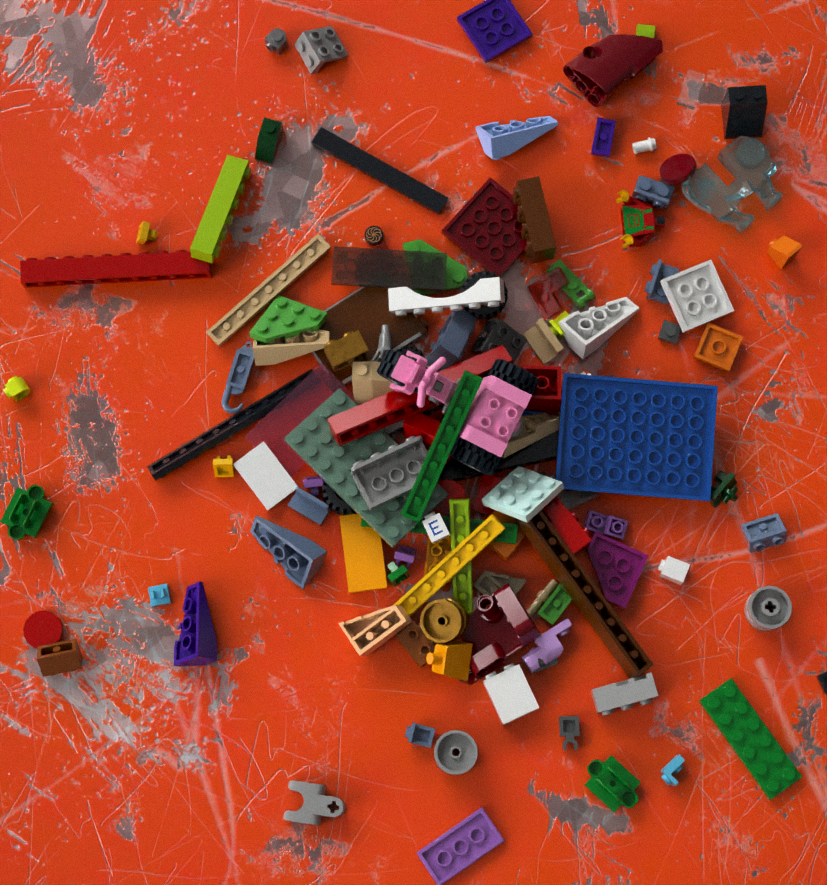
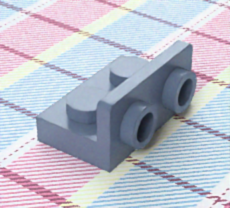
(653, 192)
(654, 288)
(764, 532)

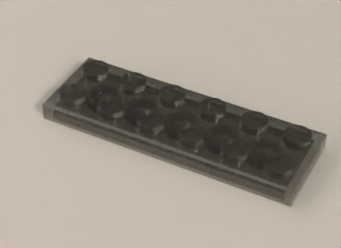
(389, 268)

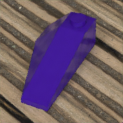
(197, 637)

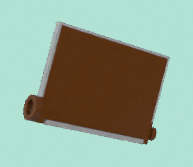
(367, 312)

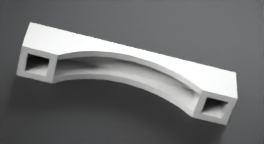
(485, 292)

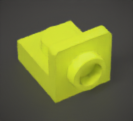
(554, 325)

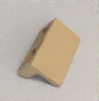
(543, 341)

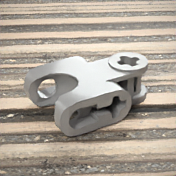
(315, 804)

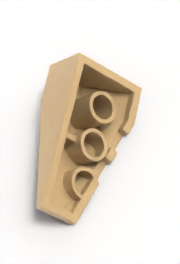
(289, 348)
(367, 382)

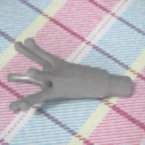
(384, 343)

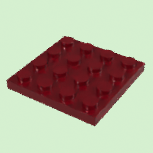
(488, 228)

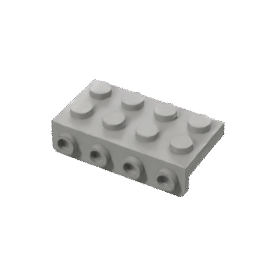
(389, 473)

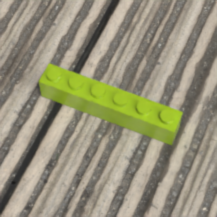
(220, 209)

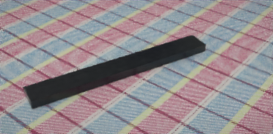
(380, 171)

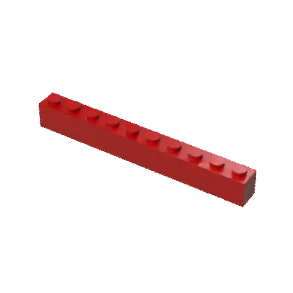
(112, 269)
(398, 406)

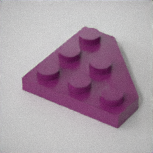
(615, 567)

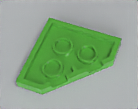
(455, 272)
(286, 319)

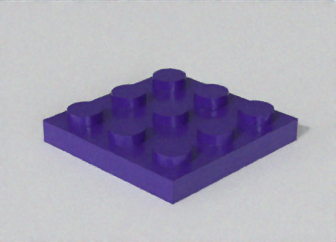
(494, 28)

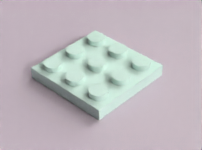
(522, 494)

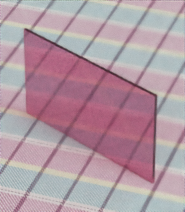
(291, 412)

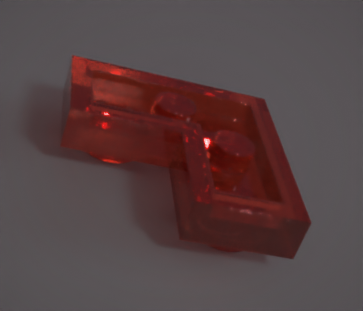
(544, 290)

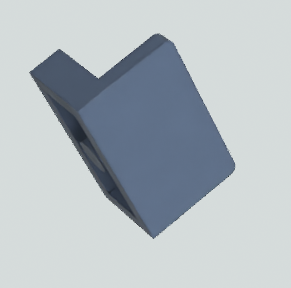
(309, 506)

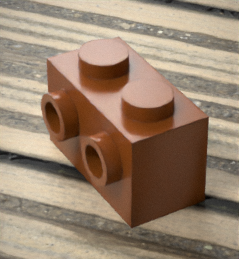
(416, 643)
(59, 657)

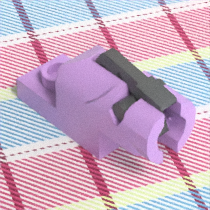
(547, 648)

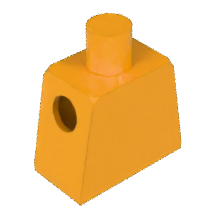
(451, 659)

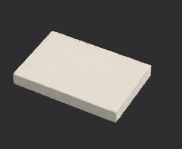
(265, 475)

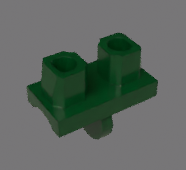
(726, 489)

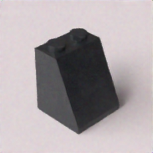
(744, 111)

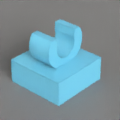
(159, 595)

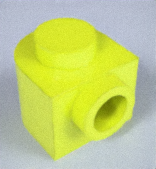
(16, 388)

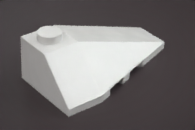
(591, 328)

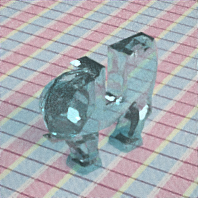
(751, 167)

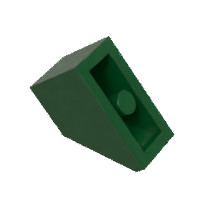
(268, 140)

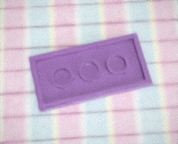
(460, 846)

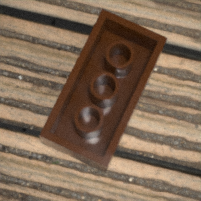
(535, 220)

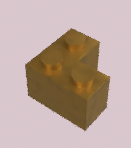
(346, 350)

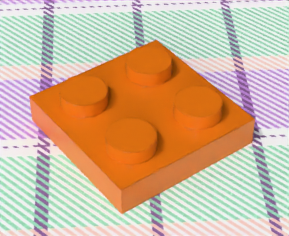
(718, 347)

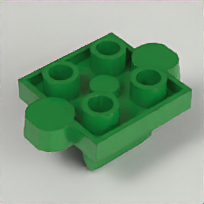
(26, 512)
(612, 783)

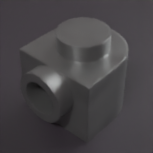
(276, 41)

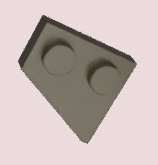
(490, 582)

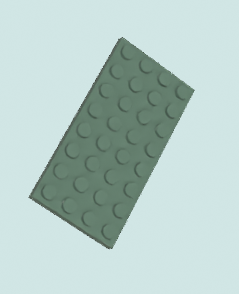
(333, 463)

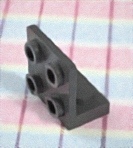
(496, 334)

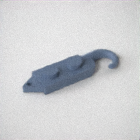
(238, 376)

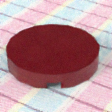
(678, 168)

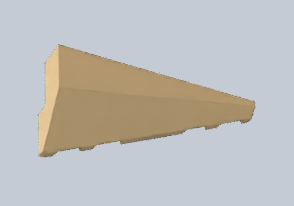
(533, 429)

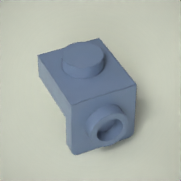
(420, 735)

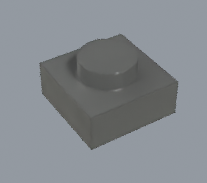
(669, 332)

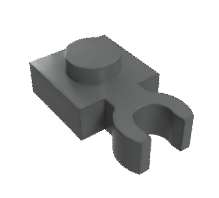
(569, 728)

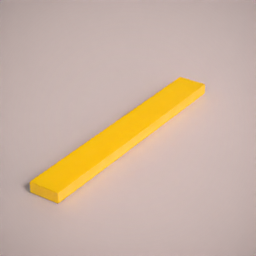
(451, 565)

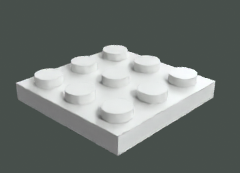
(697, 296)

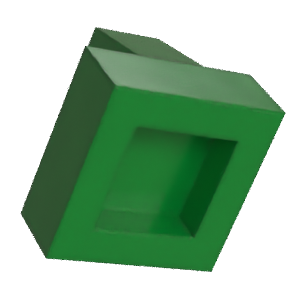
(397, 574)

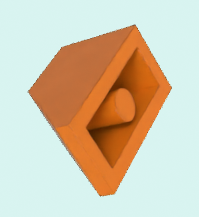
(783, 250)

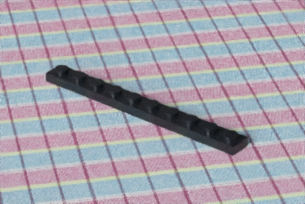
(222, 431)

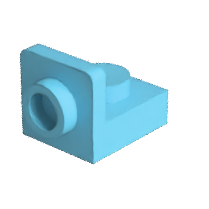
(673, 766)

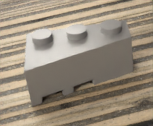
(624, 694)

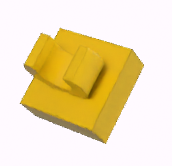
(145, 233)
(223, 467)

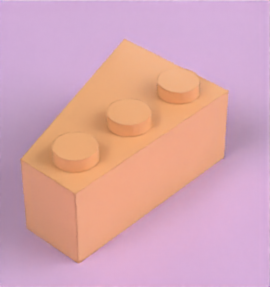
(376, 628)

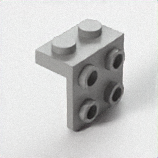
(318, 47)

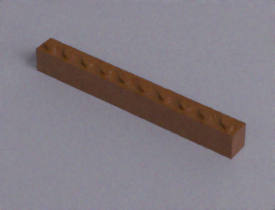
(586, 595)

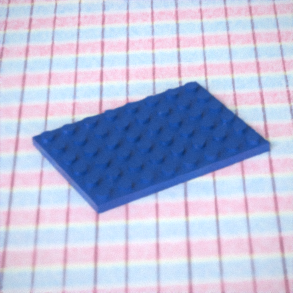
(636, 437)

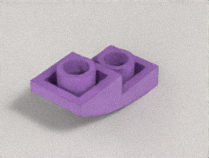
(605, 525)

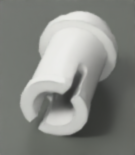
(643, 146)

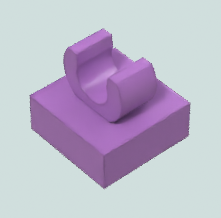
(313, 482)
(405, 554)

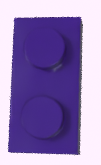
(603, 137)

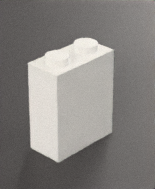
(510, 693)

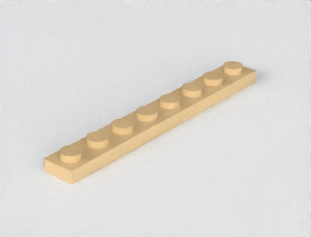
(268, 290)

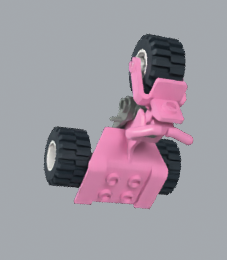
(492, 415)

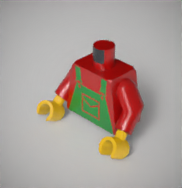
(637, 221)

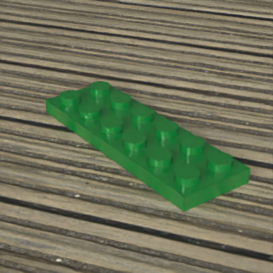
(750, 739)

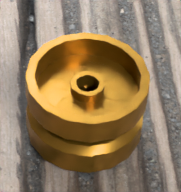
(443, 609)

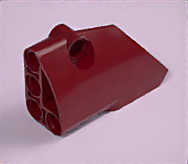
(610, 65)
(497, 632)

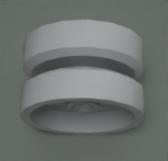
(779, 606)
(455, 764)

